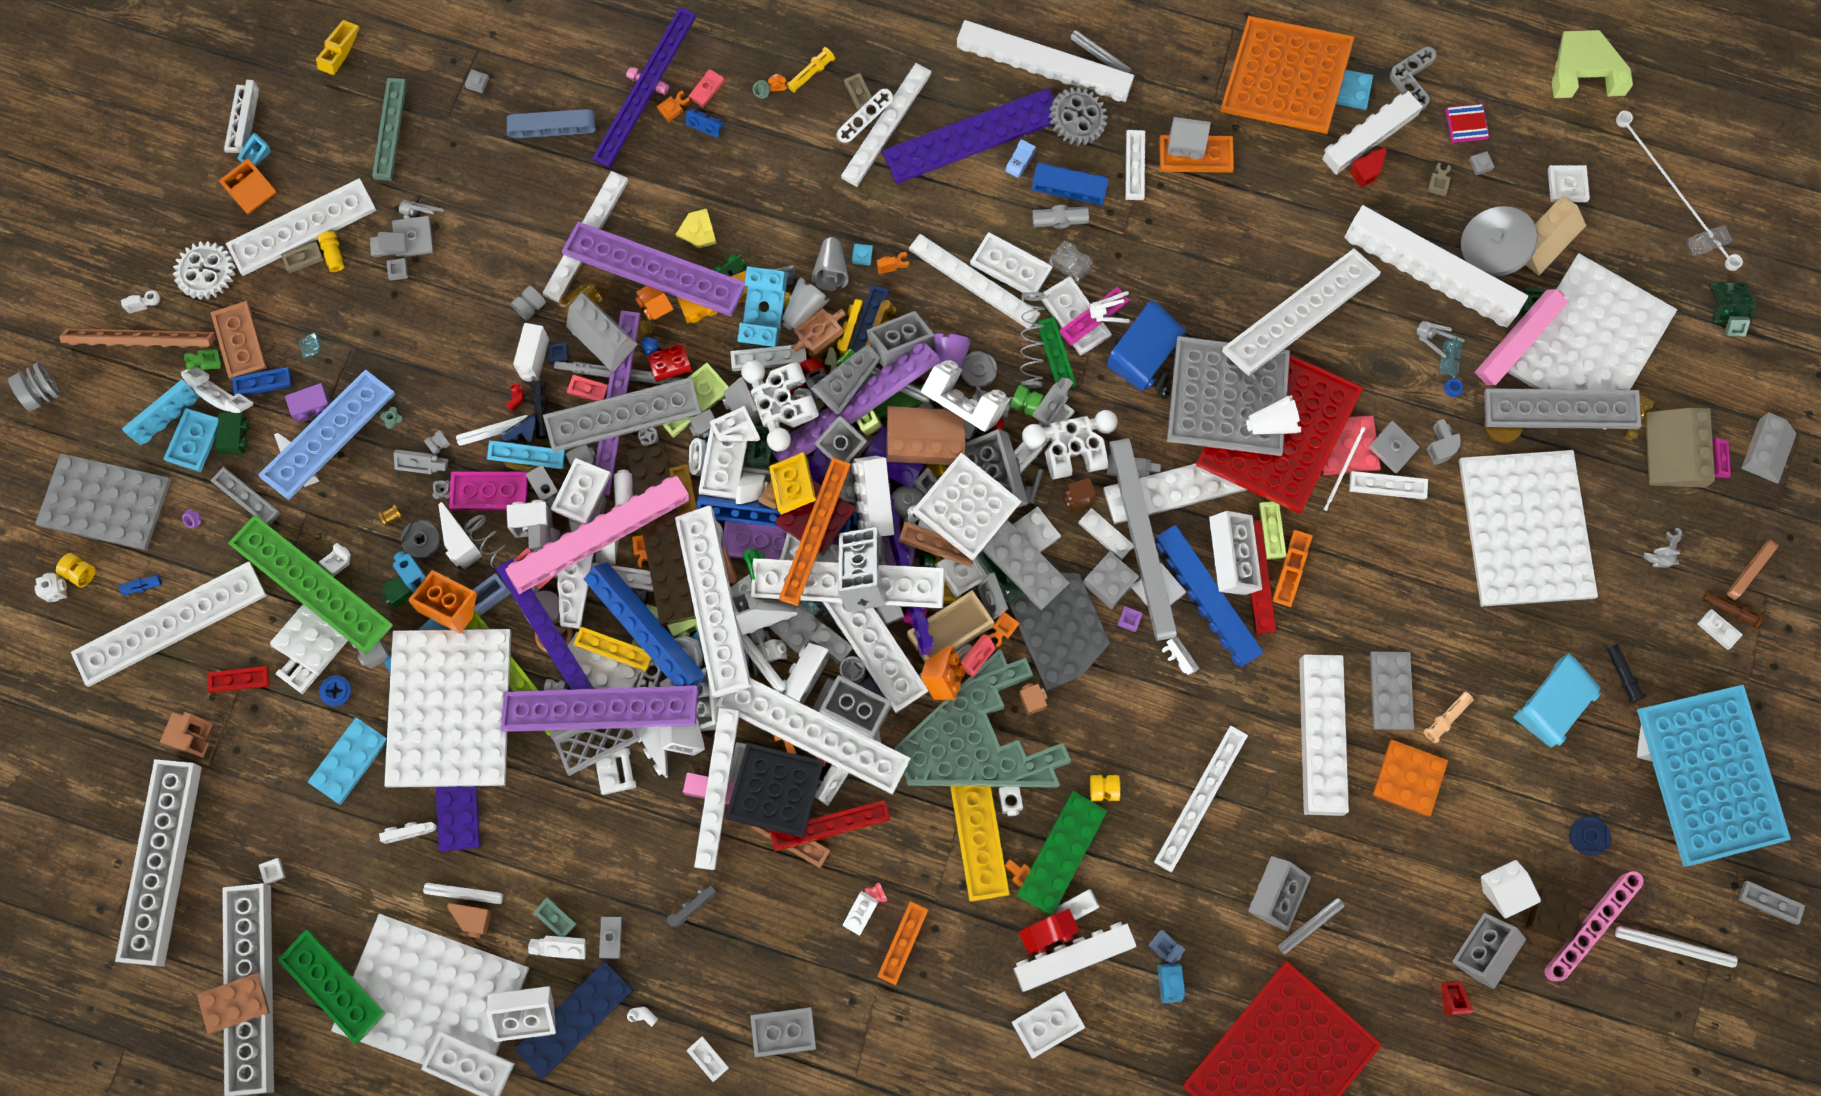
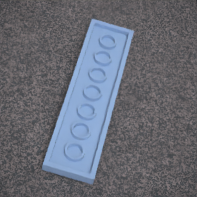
(326, 435)

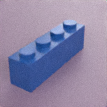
(1069, 184)

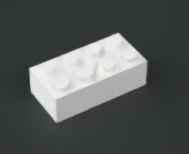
(873, 494)
(1235, 553)

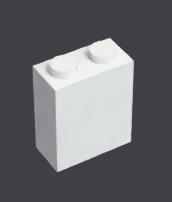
(531, 352)

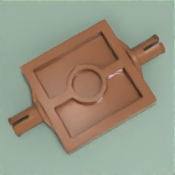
(818, 331)

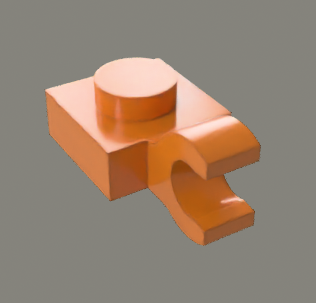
(889, 264)
(1020, 873)

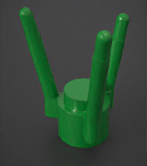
(748, 557)

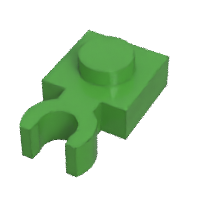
(205, 359)

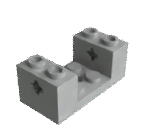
(859, 569)

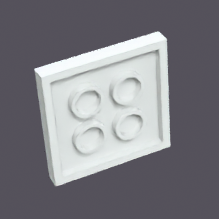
(308, 640)

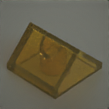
(587, 289)

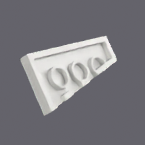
(573, 592)

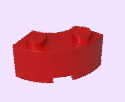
(1049, 931)

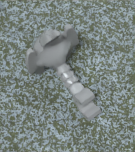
(1666, 556)

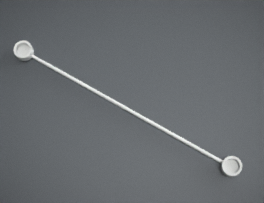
(1624, 118)

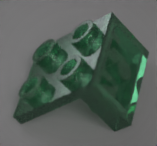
(1732, 300)

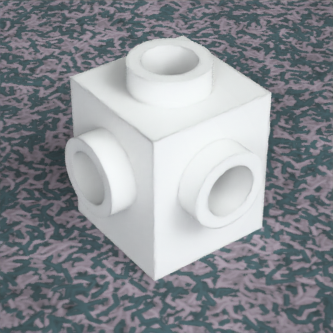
(51, 587)

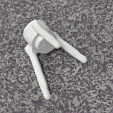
(1098, 308)

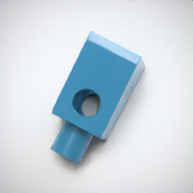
(409, 570)
(1171, 983)

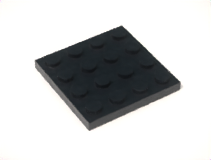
(774, 790)

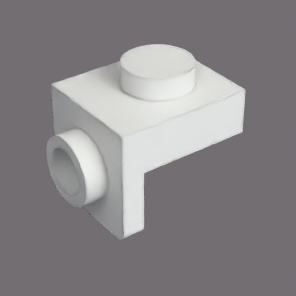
(336, 560)
(775, 649)

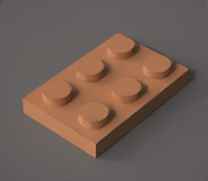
(233, 1003)

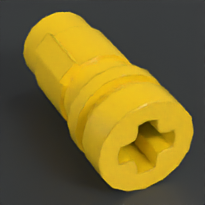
(329, 244)

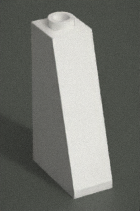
(681, 738)

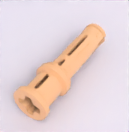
(1444, 722)

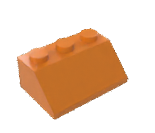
(444, 601)

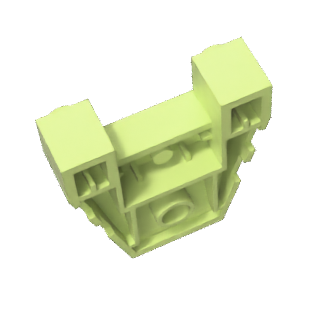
(1589, 56)

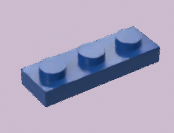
(262, 381)

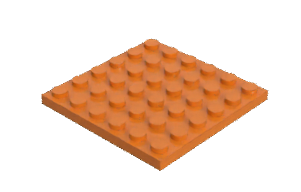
(1287, 74)

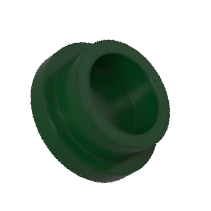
(927, 560)

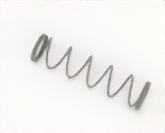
(1038, 384)
(476, 526)

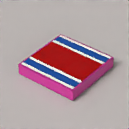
(1467, 123)

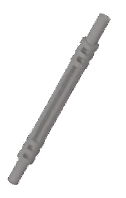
(604, 371)

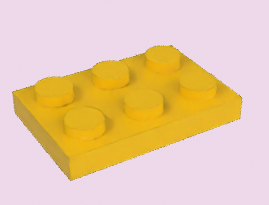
(792, 483)

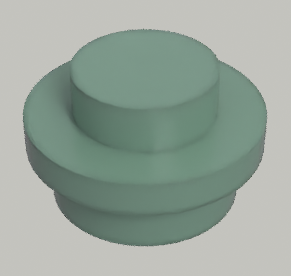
(761, 89)

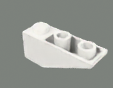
(651, 738)

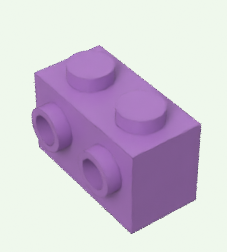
(308, 402)

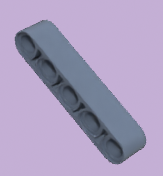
(551, 123)

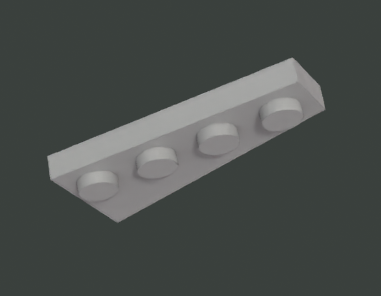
(844, 381)

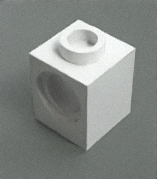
(1005, 792)

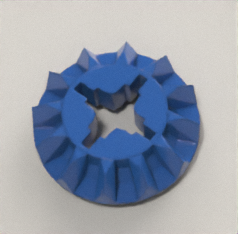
(329, 684)

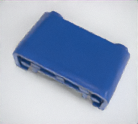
(1145, 346)

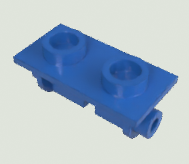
(707, 125)

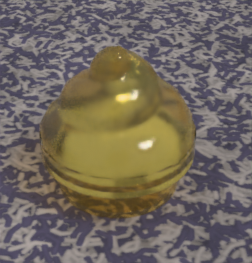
(644, 328)

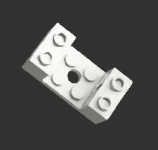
(940, 389)

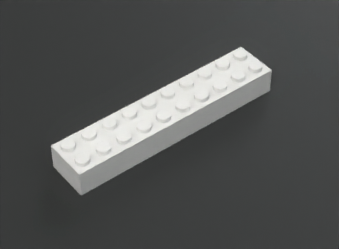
(1435, 267)
(158, 863)
(247, 952)

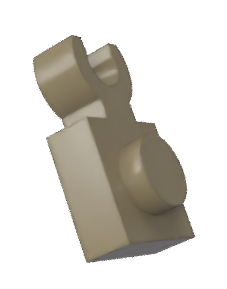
(1439, 181)

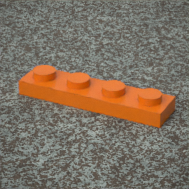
(902, 943)

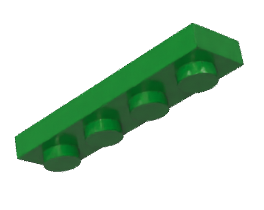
(1055, 350)

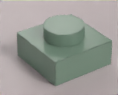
(1737, 326)

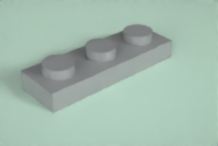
(1771, 902)

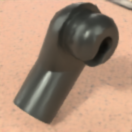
(1160, 385)

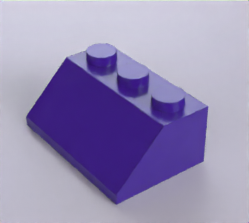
(902, 472)

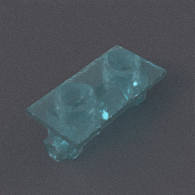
(1453, 350)

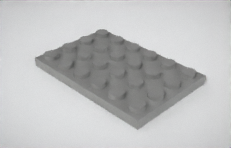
(103, 502)

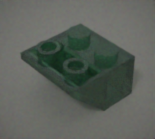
(758, 452)

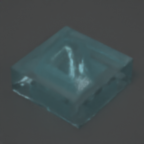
(309, 345)
(812, 607)

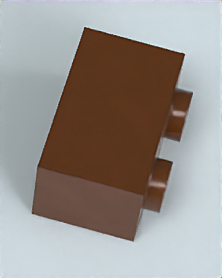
(1079, 495)

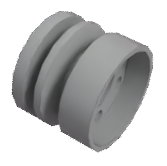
(31, 388)

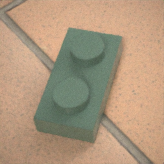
(555, 918)

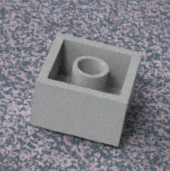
(1110, 580)

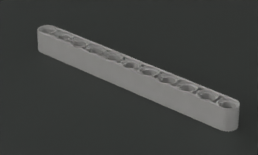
(1143, 540)

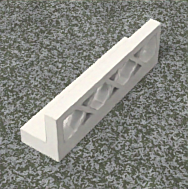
(246, 118)

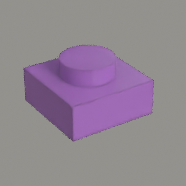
(1130, 619)

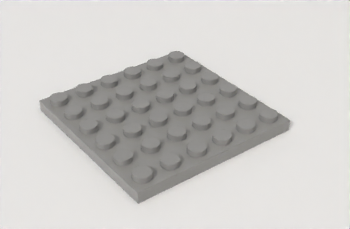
(1216, 397)

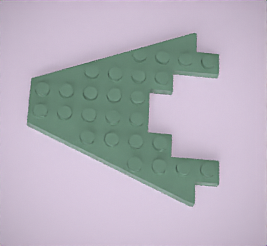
(959, 743)

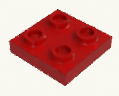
(669, 362)

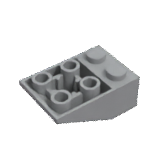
(760, 612)

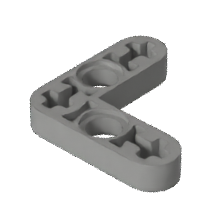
(1407, 75)

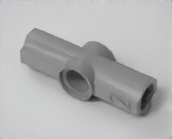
(1060, 216)

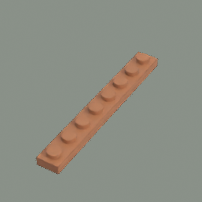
(137, 337)

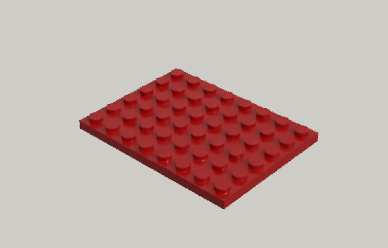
(1323, 409)
(1286, 1045)

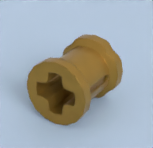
(390, 515)

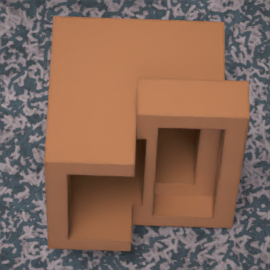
(187, 734)

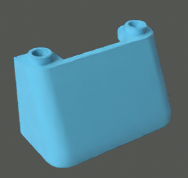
(1559, 701)

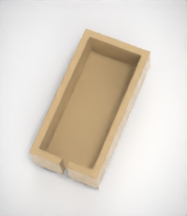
(956, 624)

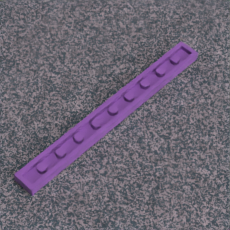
(617, 386)

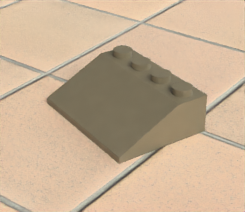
(1680, 447)

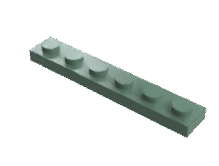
(389, 129)

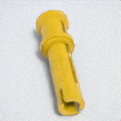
(817, 64)

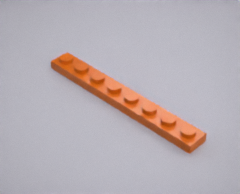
(814, 532)

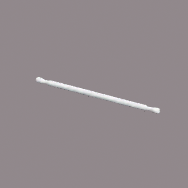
(1344, 468)

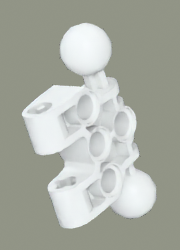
(803, 408)
(1060, 465)

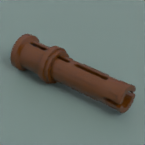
(1741, 613)

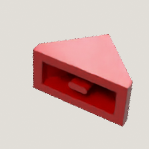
(1455, 999)

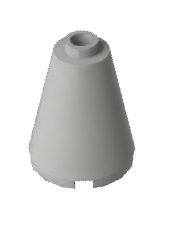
(830, 266)
(802, 304)

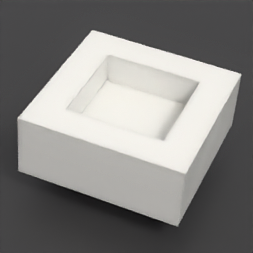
(272, 871)

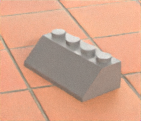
(599, 332)

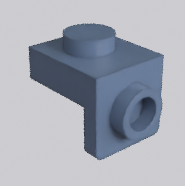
(1166, 947)

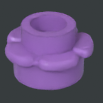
(191, 518)

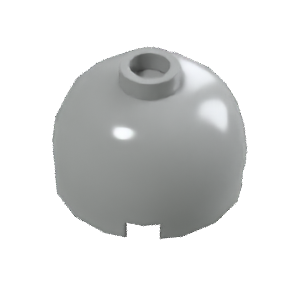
(904, 498)

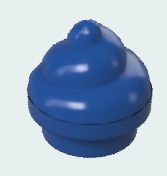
(649, 345)

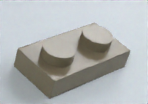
(858, 91)
(302, 257)

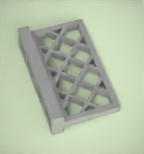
(563, 736)

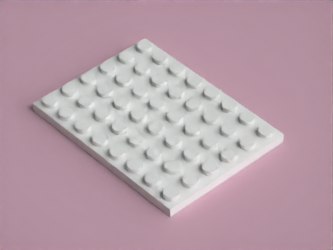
(1598, 336)
(1527, 528)
(447, 708)
(430, 987)

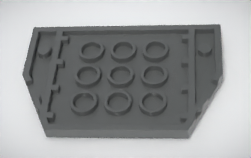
(1063, 635)

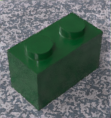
(232, 433)

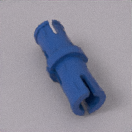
(140, 585)

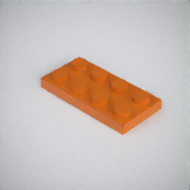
(1217, 157)

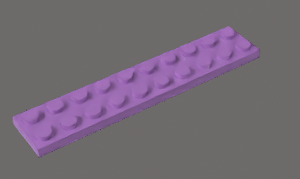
(654, 268)
(867, 397)
(770, 540)
(600, 708)

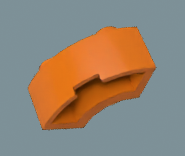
(654, 302)

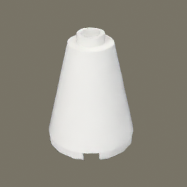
(1275, 419)

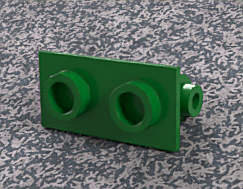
(733, 264)

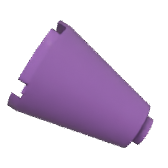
(951, 348)

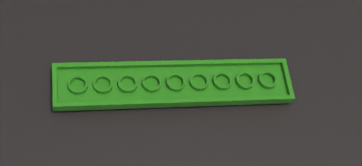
(310, 584)

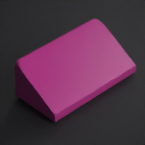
(1721, 458)

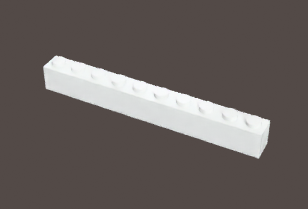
(1045, 61)

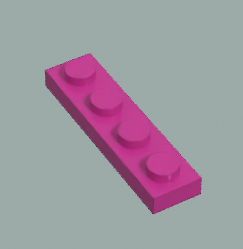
(1085, 324)

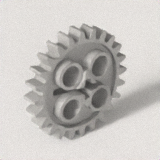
(1085, 104)

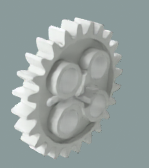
(204, 270)

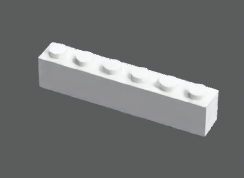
(1372, 132)
(1075, 957)

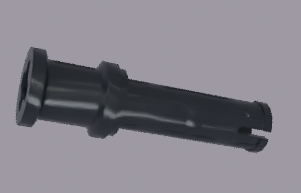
(539, 401)
(1629, 682)

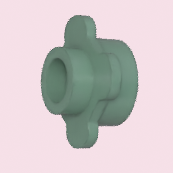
(390, 423)

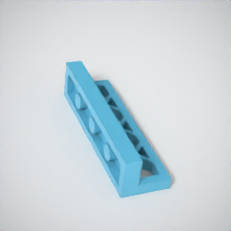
(526, 454)

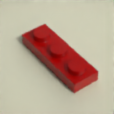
(238, 679)

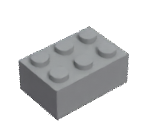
(855, 707)

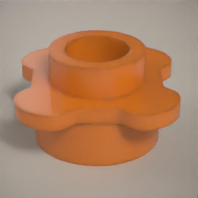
(777, 82)

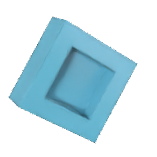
(862, 254)

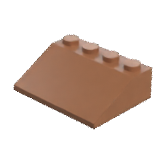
(924, 436)

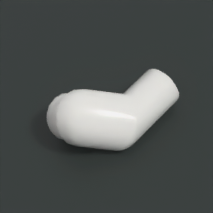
(642, 1013)

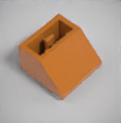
(247, 186)
(943, 674)

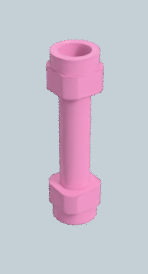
(634, 74)

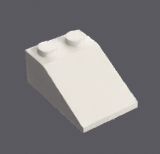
(459, 545)

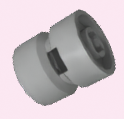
(528, 303)
(852, 669)

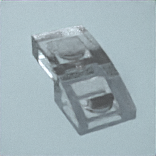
(1709, 240)

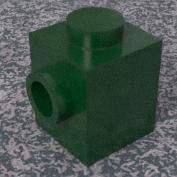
(396, 592)

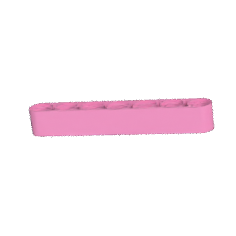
(1602, 921)

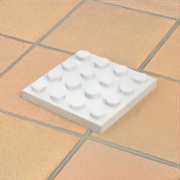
(966, 506)

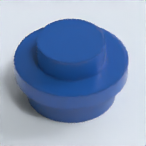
(1453, 387)

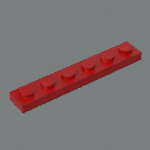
(1262, 600)
(834, 824)

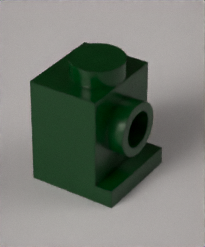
(1533, 295)

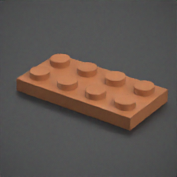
(238, 340)

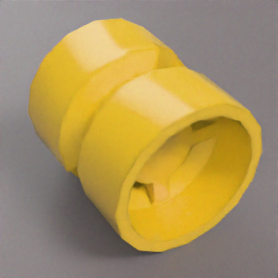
(75, 570)
(1104, 788)

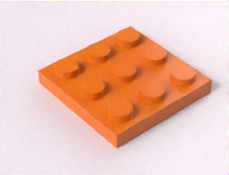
(1410, 778)

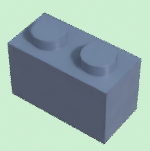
(489, 594)

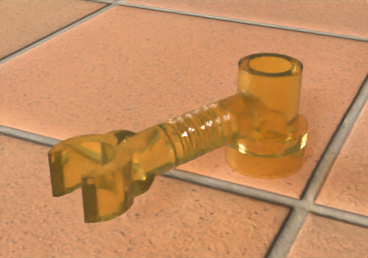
(1645, 404)

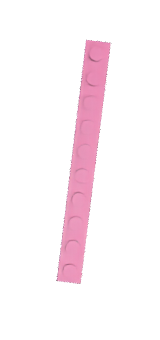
(597, 534)

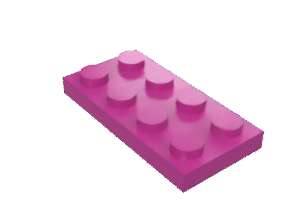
(487, 490)

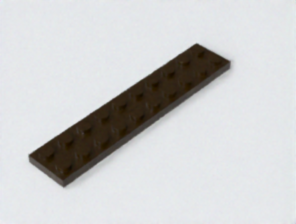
(661, 539)

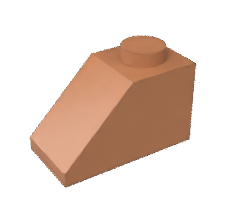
(471, 919)

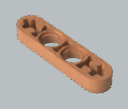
(1752, 569)

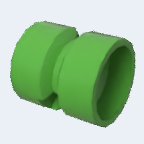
(1025, 400)

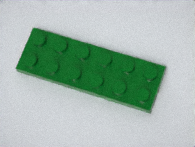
(1061, 853)
(331, 986)

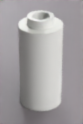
(623, 487)

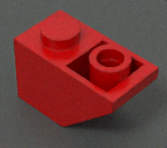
(1367, 169)

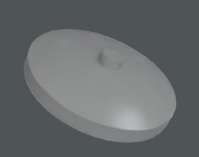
(1499, 240)

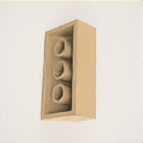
(1555, 233)

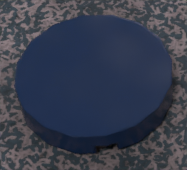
(1589, 836)

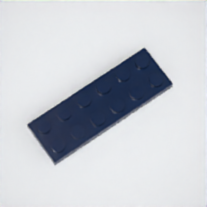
(575, 1019)

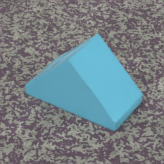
(254, 150)

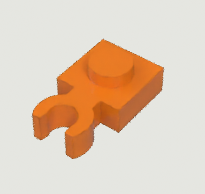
(672, 107)
(639, 549)
(1005, 627)

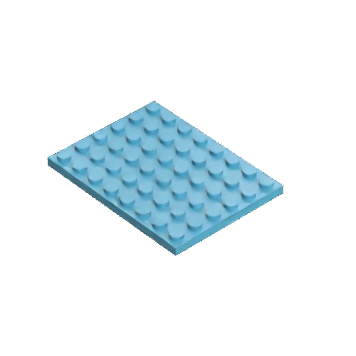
(1713, 775)

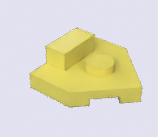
(697, 229)

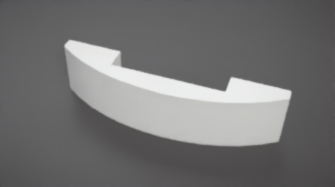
(200, 383)

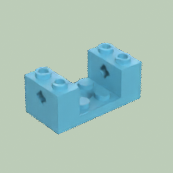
(760, 326)

